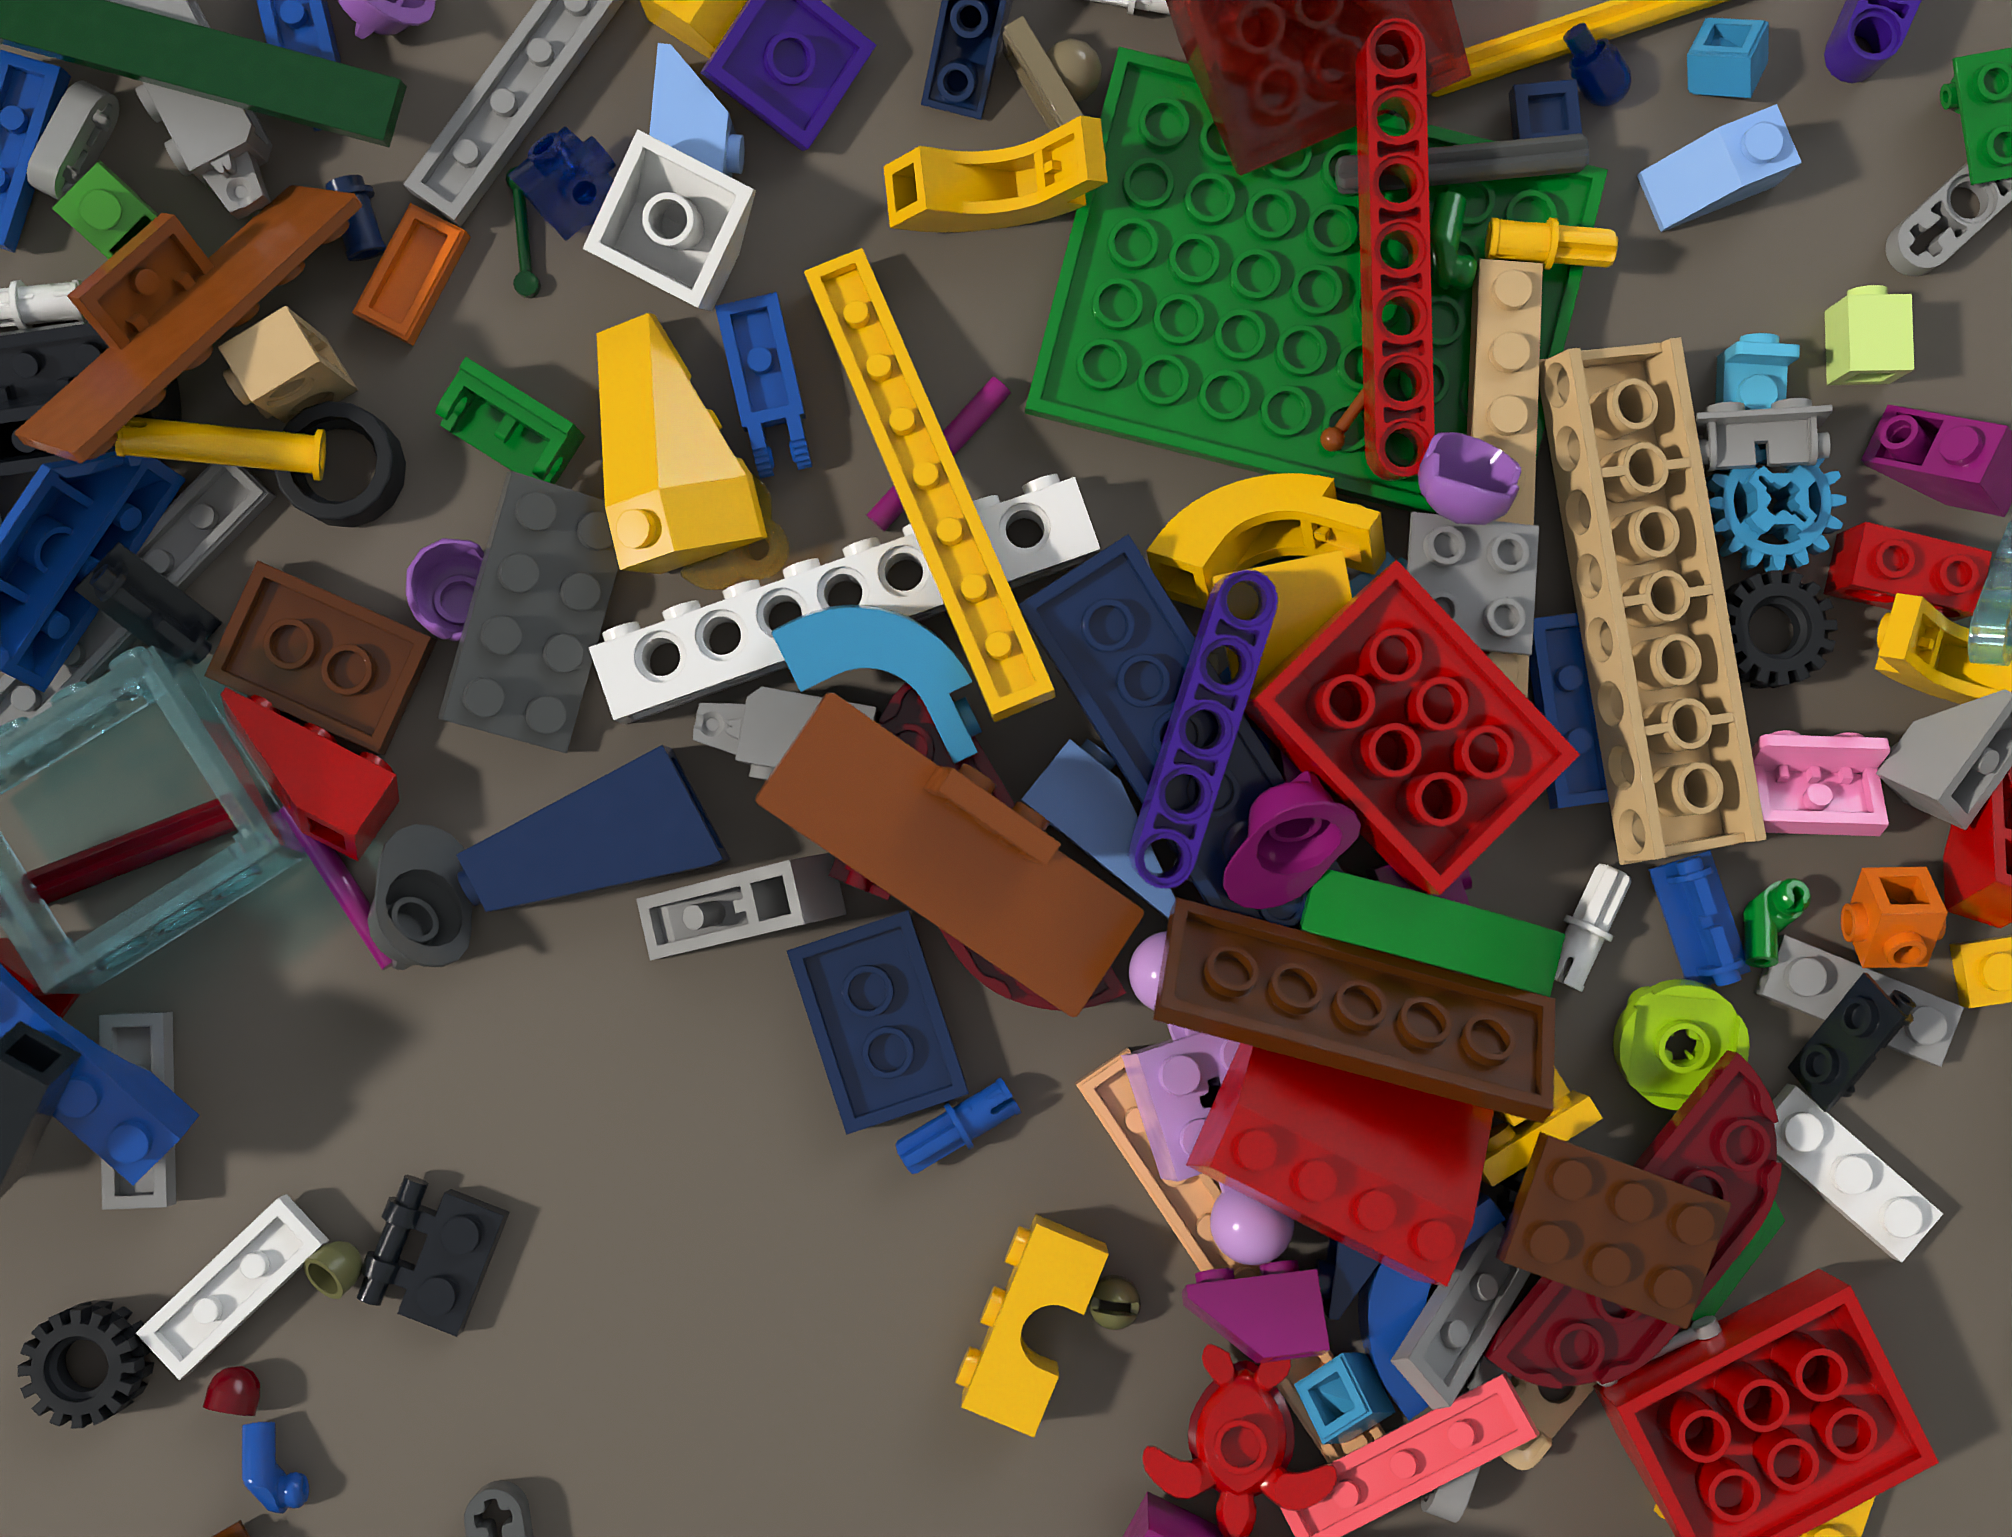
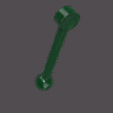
(525, 282)

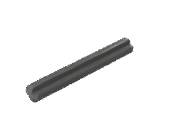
(1484, 162)

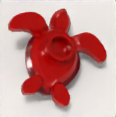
(1240, 1446)

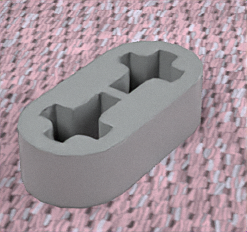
(72, 139)

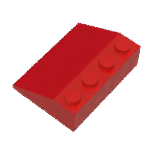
(1410, 730)
(1350, 1158)
(1770, 1418)

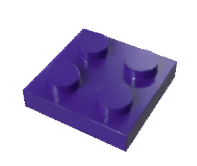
(789, 64)

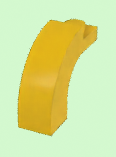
(998, 187)
(1260, 522)
(1932, 654)

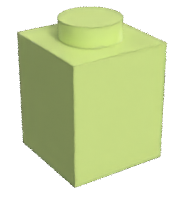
(1869, 337)

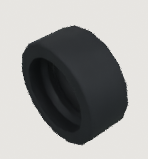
(382, 489)

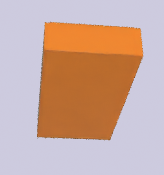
(411, 274)

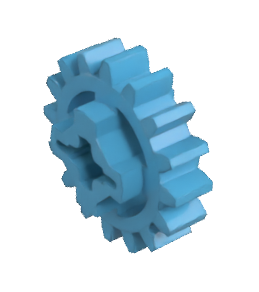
(1792, 515)

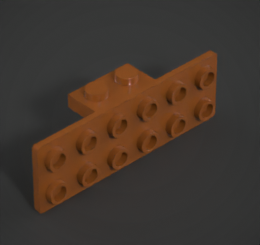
(167, 304)
(951, 852)

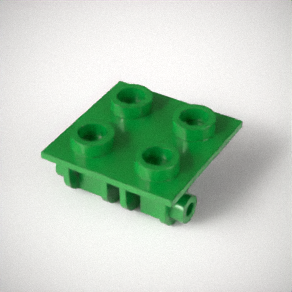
(1984, 100)

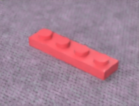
(1418, 1459)

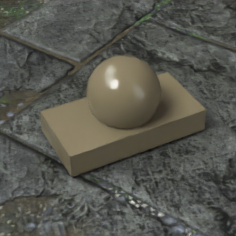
(1054, 78)

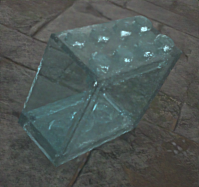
(78, 715)

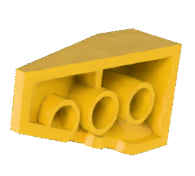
(666, 467)

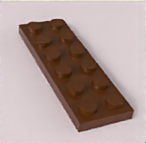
(1357, 1010)

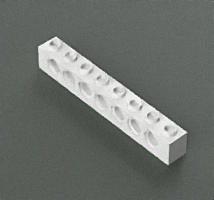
(626, 653)

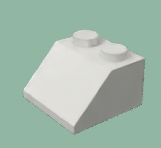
(672, 221)

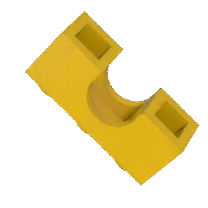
(1006, 1376)

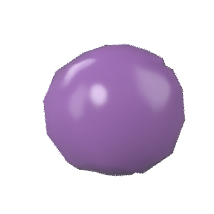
(1468, 479)
(443, 584)

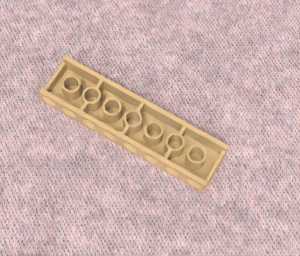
(1650, 600)

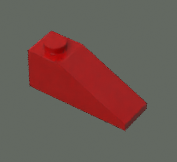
(1980, 862)

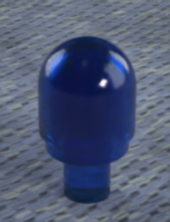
(1598, 67)

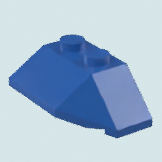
(55, 538)

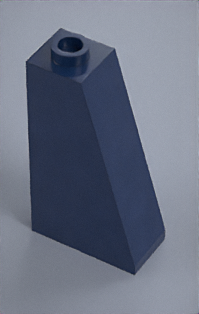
(603, 836)

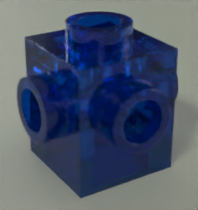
(565, 180)

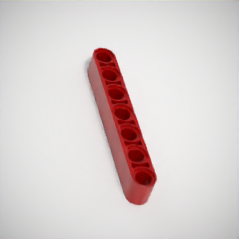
(1409, 224)

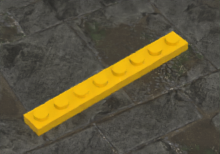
(930, 486)

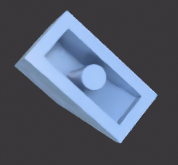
(691, 116)
(1720, 168)

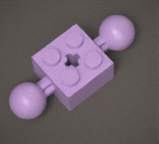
(1168, 1091)

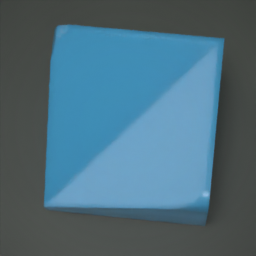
(1728, 57)
(1344, 1398)

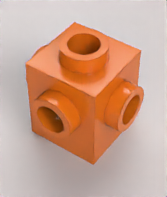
(1894, 917)

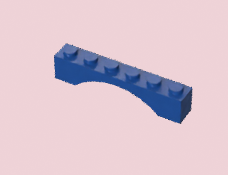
(108, 1101)

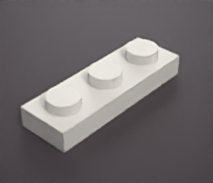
(1850, 1175)
(232, 1287)

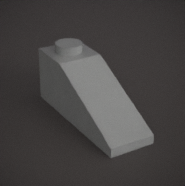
(740, 906)

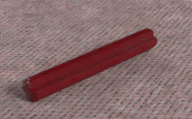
(131, 851)

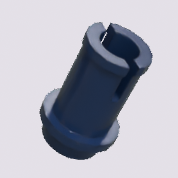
(363, 235)

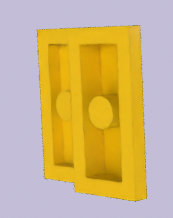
(1308, 596)

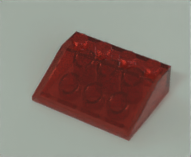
(1286, 68)

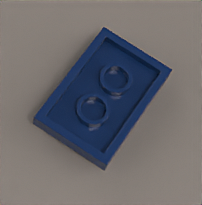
(878, 1022)

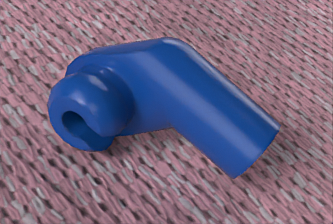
(264, 1476)

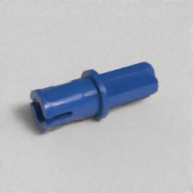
(957, 1126)

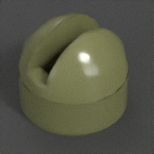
(334, 1268)
(1115, 1289)

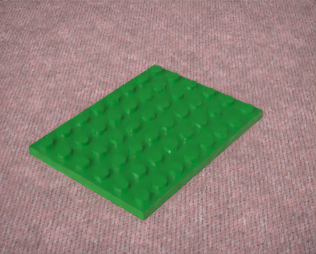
(1231, 303)

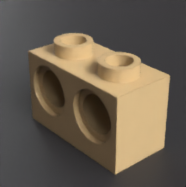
(284, 366)

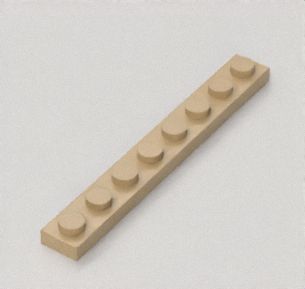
(1506, 388)

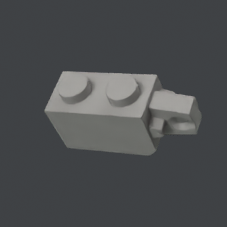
(760, 728)

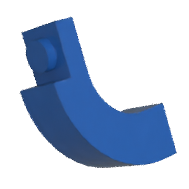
(1392, 1304)

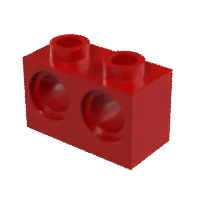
(1879, 561)

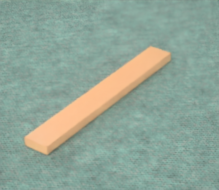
(1188, 1212)

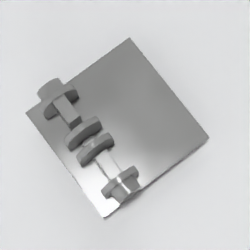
(1479, 577)

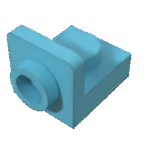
(1755, 371)

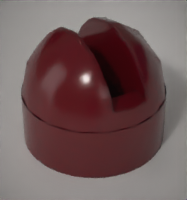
(233, 1392)

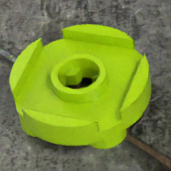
(1653, 1017)

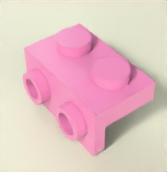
(1821, 783)

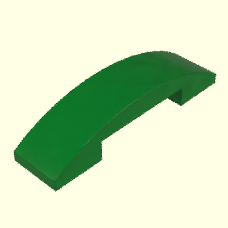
(1433, 931)

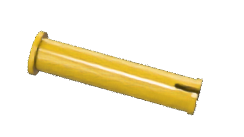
(223, 445)

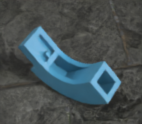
(883, 639)

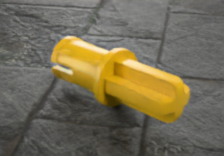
(1550, 243)

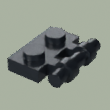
(451, 1261)

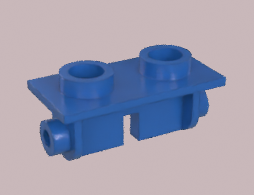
(1700, 920)

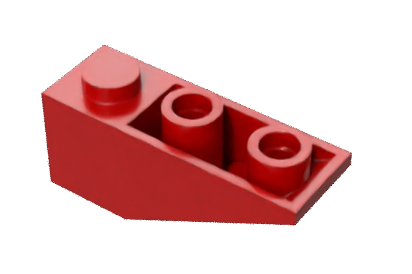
(322, 785)

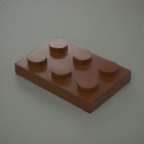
(320, 657)
(1613, 1230)

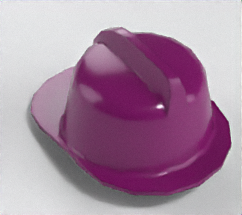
(1290, 843)

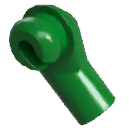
(1769, 915)

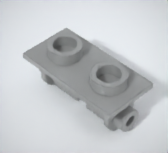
(1785, 428)

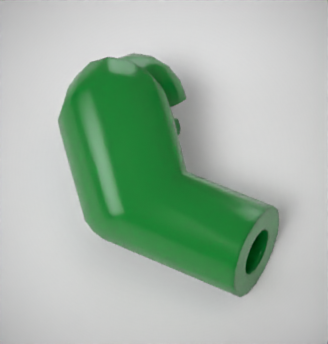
(1445, 236)

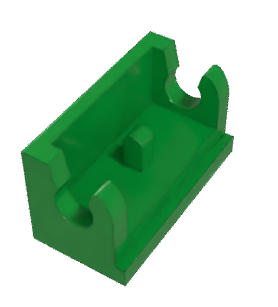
(507, 424)

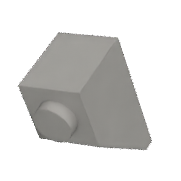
(1953, 759)

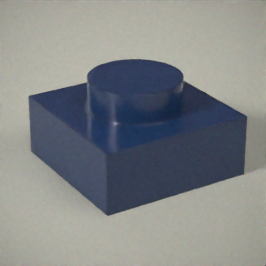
(1545, 109)

